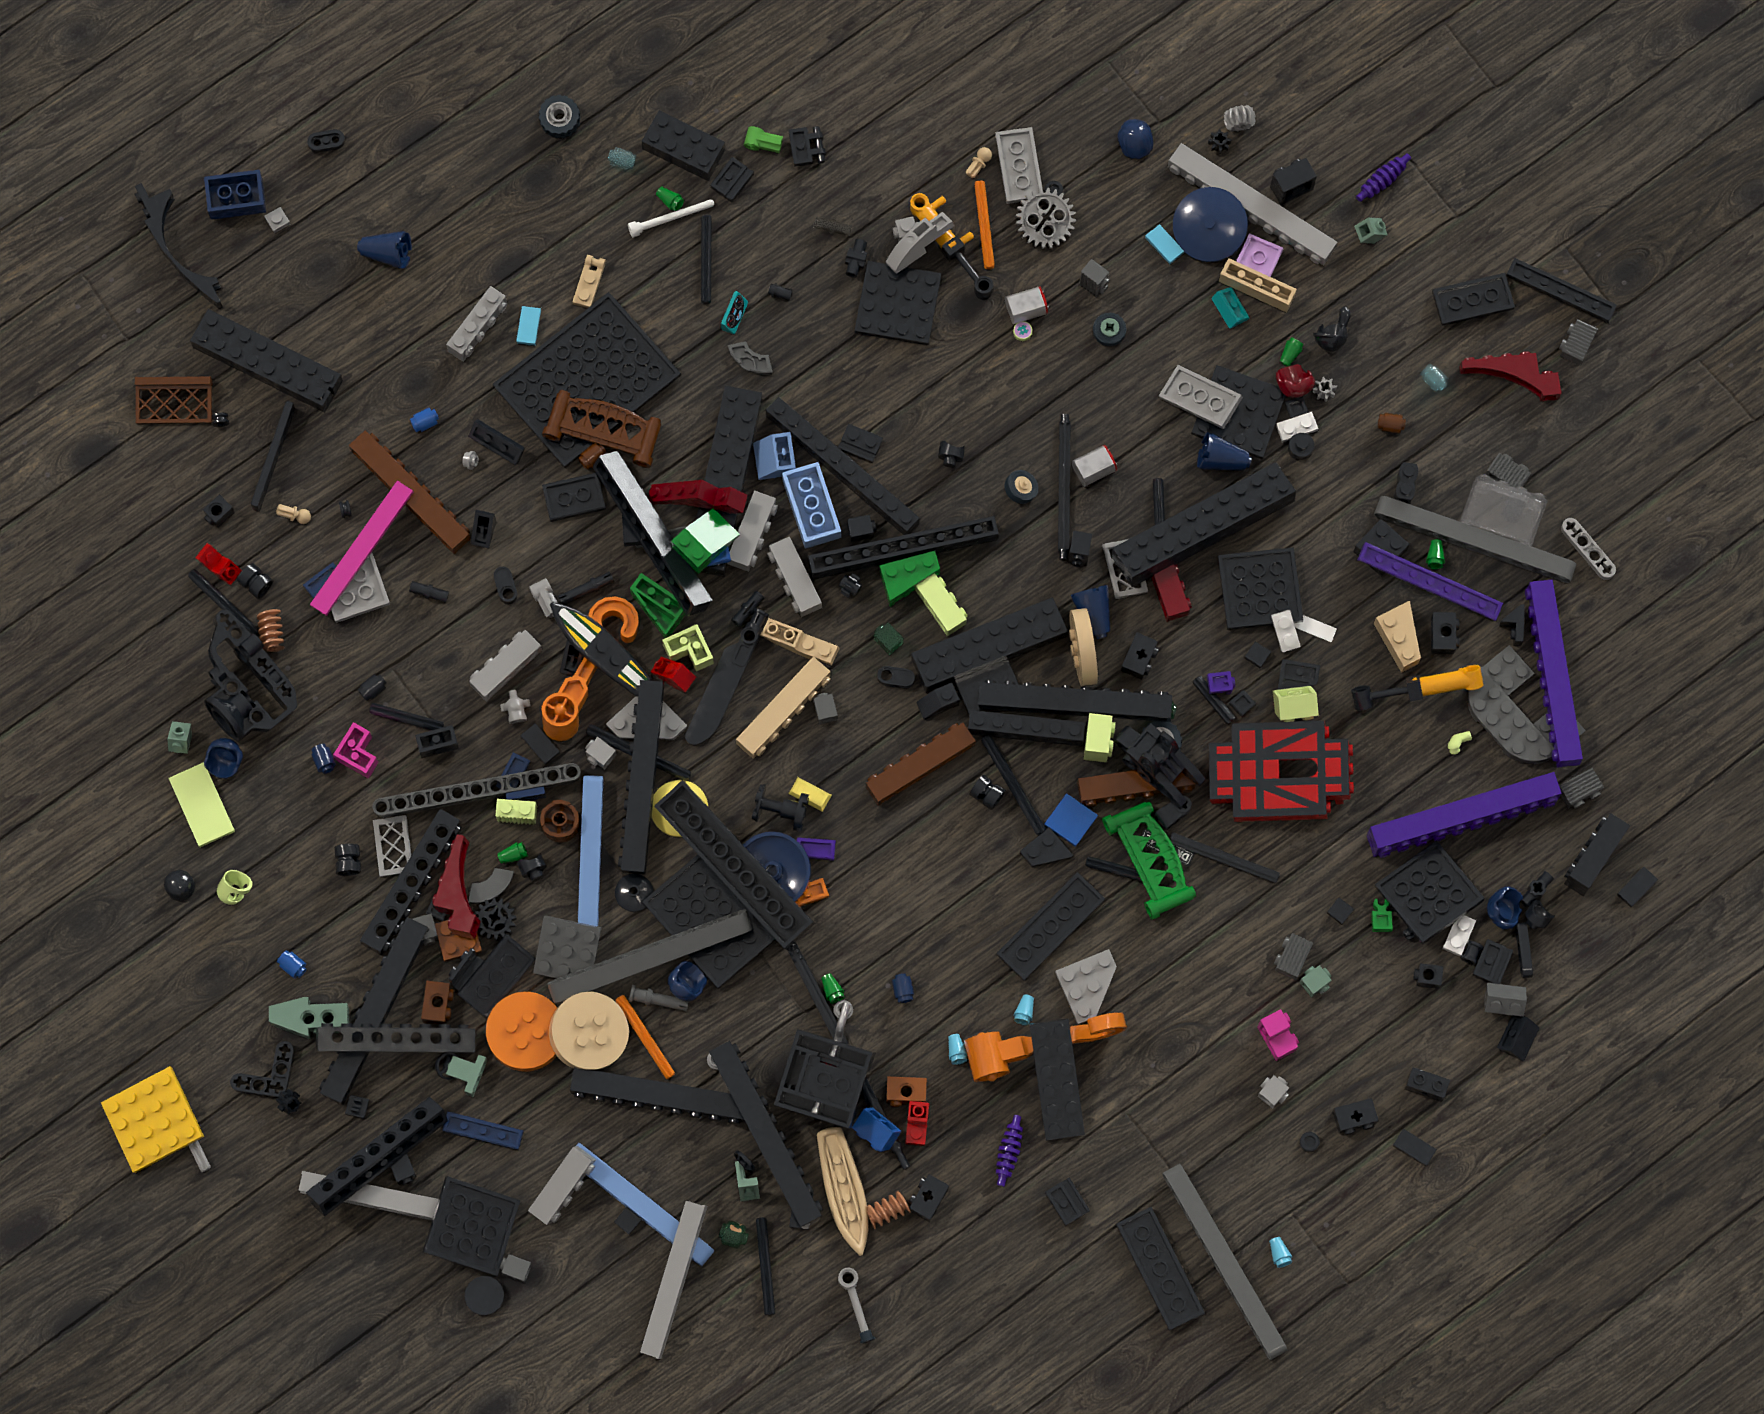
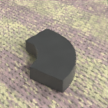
(750, 360)
(492, 887)

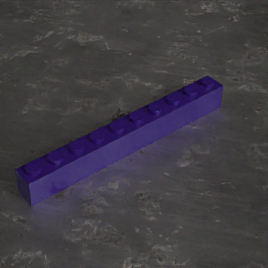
(1554, 673)

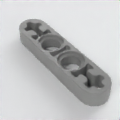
(1586, 550)

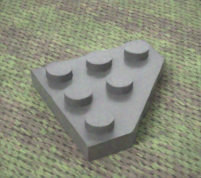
(362, 594)
(622, 722)
(1087, 984)

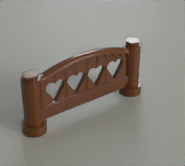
(640, 445)

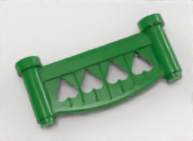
(1161, 897)

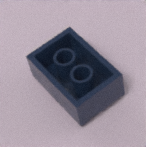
(235, 194)

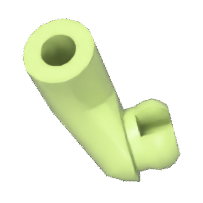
(1456, 741)

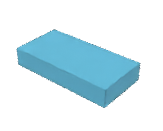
(1164, 244)
(528, 325)

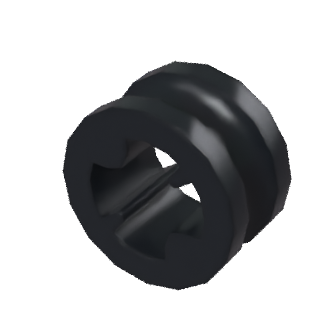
(220, 419)
(345, 509)

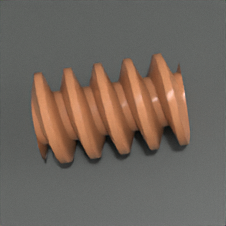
(268, 630)
(887, 1209)

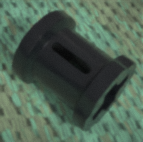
(1471, 952)

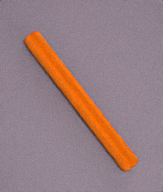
(984, 224)
(645, 1037)

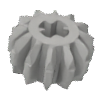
(1239, 118)

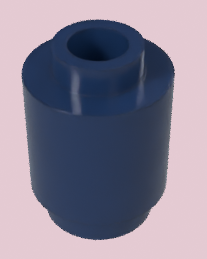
(323, 758)
(903, 988)

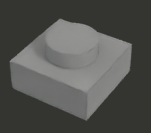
(277, 220)

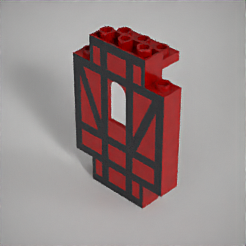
(1248, 771)

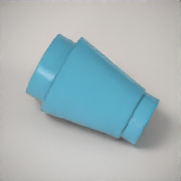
(1024, 1011)
(957, 1051)
(1280, 1253)

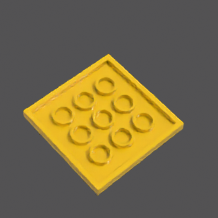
(152, 1119)

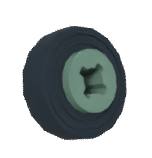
(1109, 336)

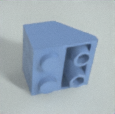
(774, 455)

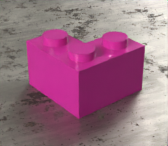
(352, 751)
(1277, 1034)

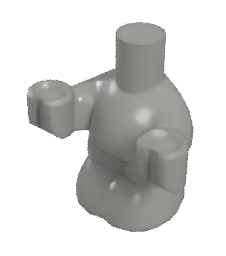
(515, 708)

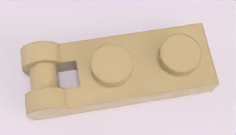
(589, 282)

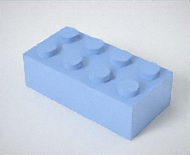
(811, 505)

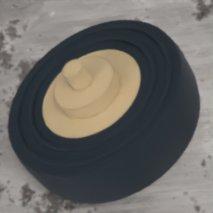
(1021, 486)

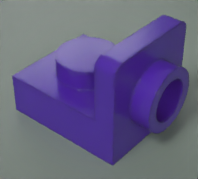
(1220, 682)

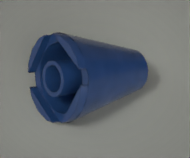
(387, 248)
(1221, 455)
(1097, 605)

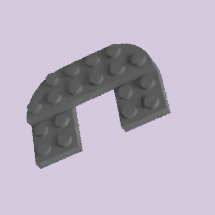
(1501, 716)

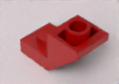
(218, 564)
(917, 1123)

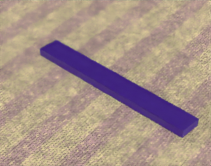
(1430, 581)

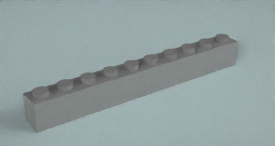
(1258, 207)

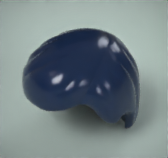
(1135, 139)
(223, 758)
(1505, 907)
(686, 981)

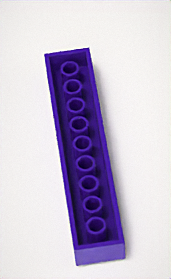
(1464, 814)

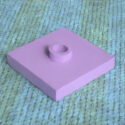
(1260, 255)

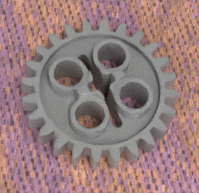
(1059, 227)

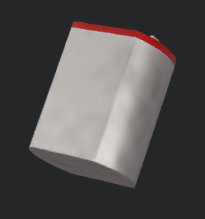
(1026, 305)
(1094, 465)

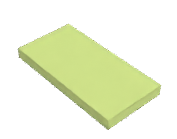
(201, 805)

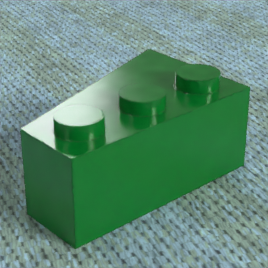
(903, 575)
(657, 604)

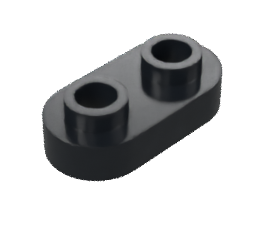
(326, 139)

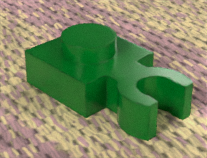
(1381, 918)

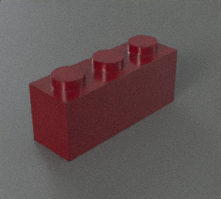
(1171, 593)

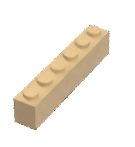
(783, 708)

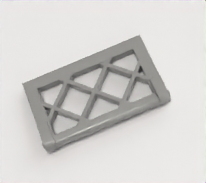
(1133, 591)
(378, 839)

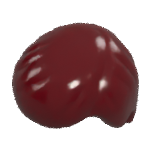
(1294, 381)

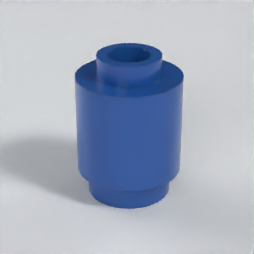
(424, 420)
(292, 964)

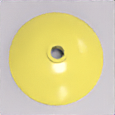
(658, 819)

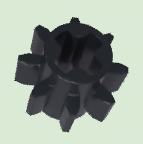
(1215, 143)
(850, 585)
(288, 1101)

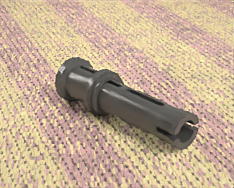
(650, 997)

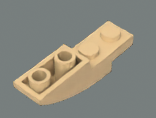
(798, 642)

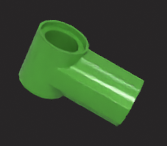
(758, 139)

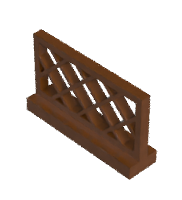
(177, 384)

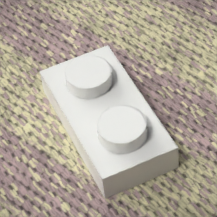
(1300, 424)
(1285, 631)
(1459, 935)

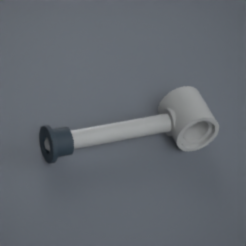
(865, 1334)

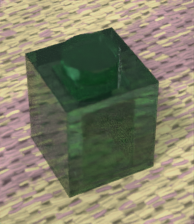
(888, 638)

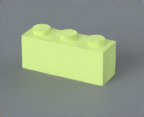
(941, 604)

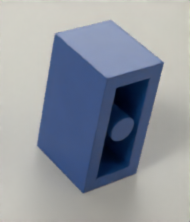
(876, 1129)

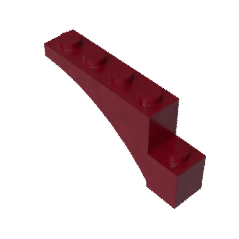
(1519, 369)
(698, 494)
(452, 895)

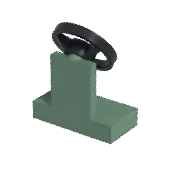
(462, 1070)
(747, 1187)

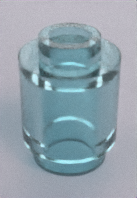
(622, 158)
(1434, 377)

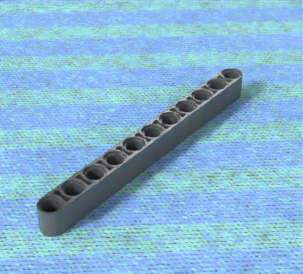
(1475, 539)
(467, 787)
(650, 955)
(1225, 1262)

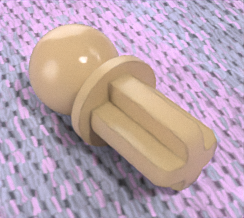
(984, 155)
(303, 516)

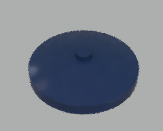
(1210, 224)
(783, 859)

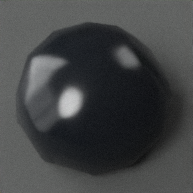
(179, 885)

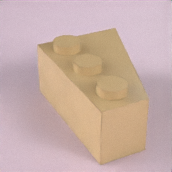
(1399, 636)

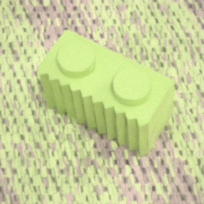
(516, 811)

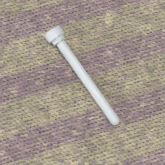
(636, 228)

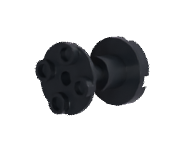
(788, 808)

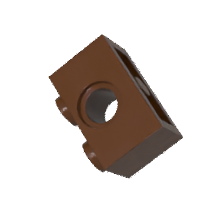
(434, 991)

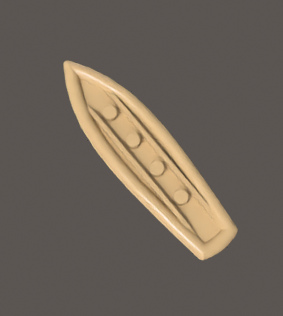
(843, 1187)

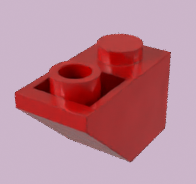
(673, 674)

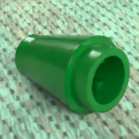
(671, 199)
(1291, 351)
(1435, 555)
(513, 853)
(833, 991)

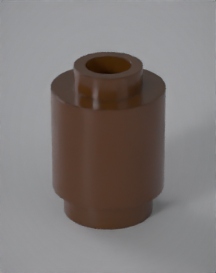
(1391, 422)
(590, 455)

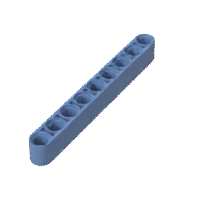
(590, 850)
(642, 1205)

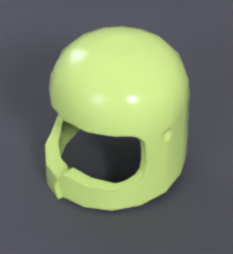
(225, 887)

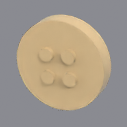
(1083, 647)
(588, 1031)

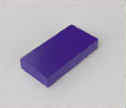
(818, 848)

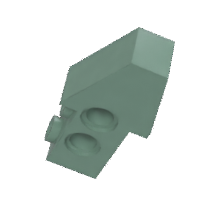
(291, 1015)

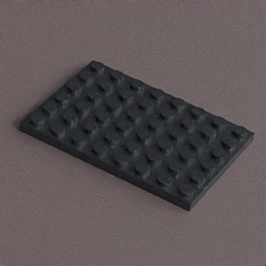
(594, 358)

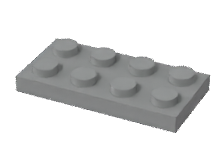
(1018, 163)
(1200, 396)

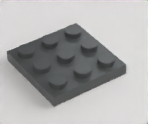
(565, 947)

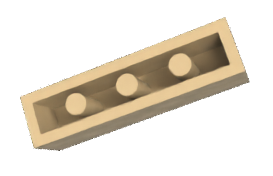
(1257, 285)

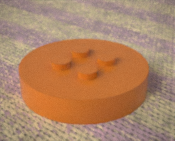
(520, 1031)

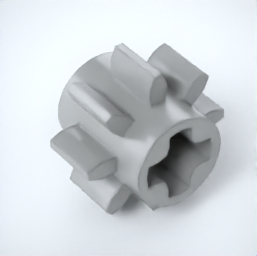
(1321, 385)

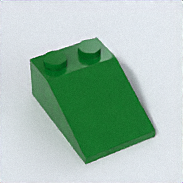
(704, 540)

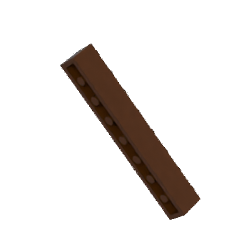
(421, 503)

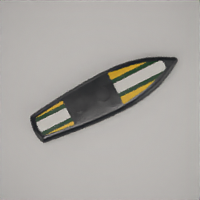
(599, 647)

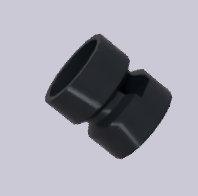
(256, 582)
(987, 792)
(347, 859)

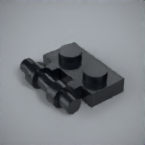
(801, 149)

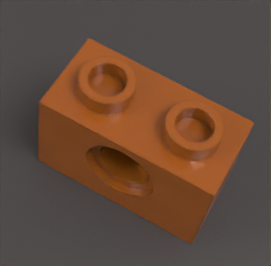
(895, 1086)

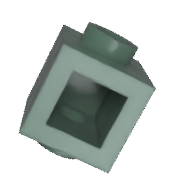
(1371, 230)
(179, 737)
(1316, 980)

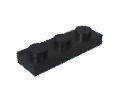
(496, 442)

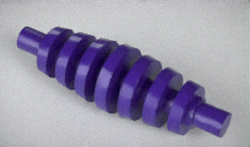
(1383, 177)
(1009, 1150)

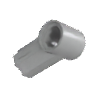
(544, 595)

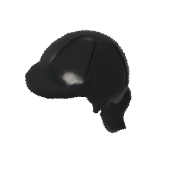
(1335, 335)

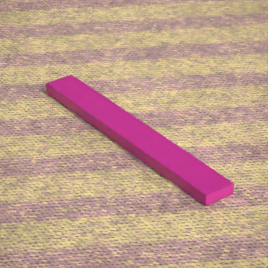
(361, 548)

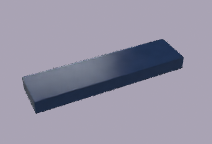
(483, 1131)

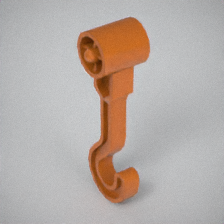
(562, 708)
(991, 1055)

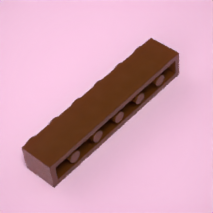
(920, 763)
(1124, 786)

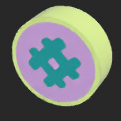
(1022, 331)

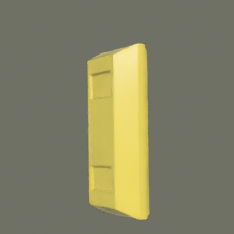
(817, 797)

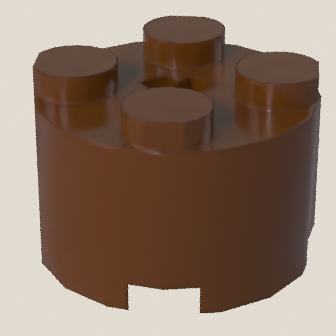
(560, 832)

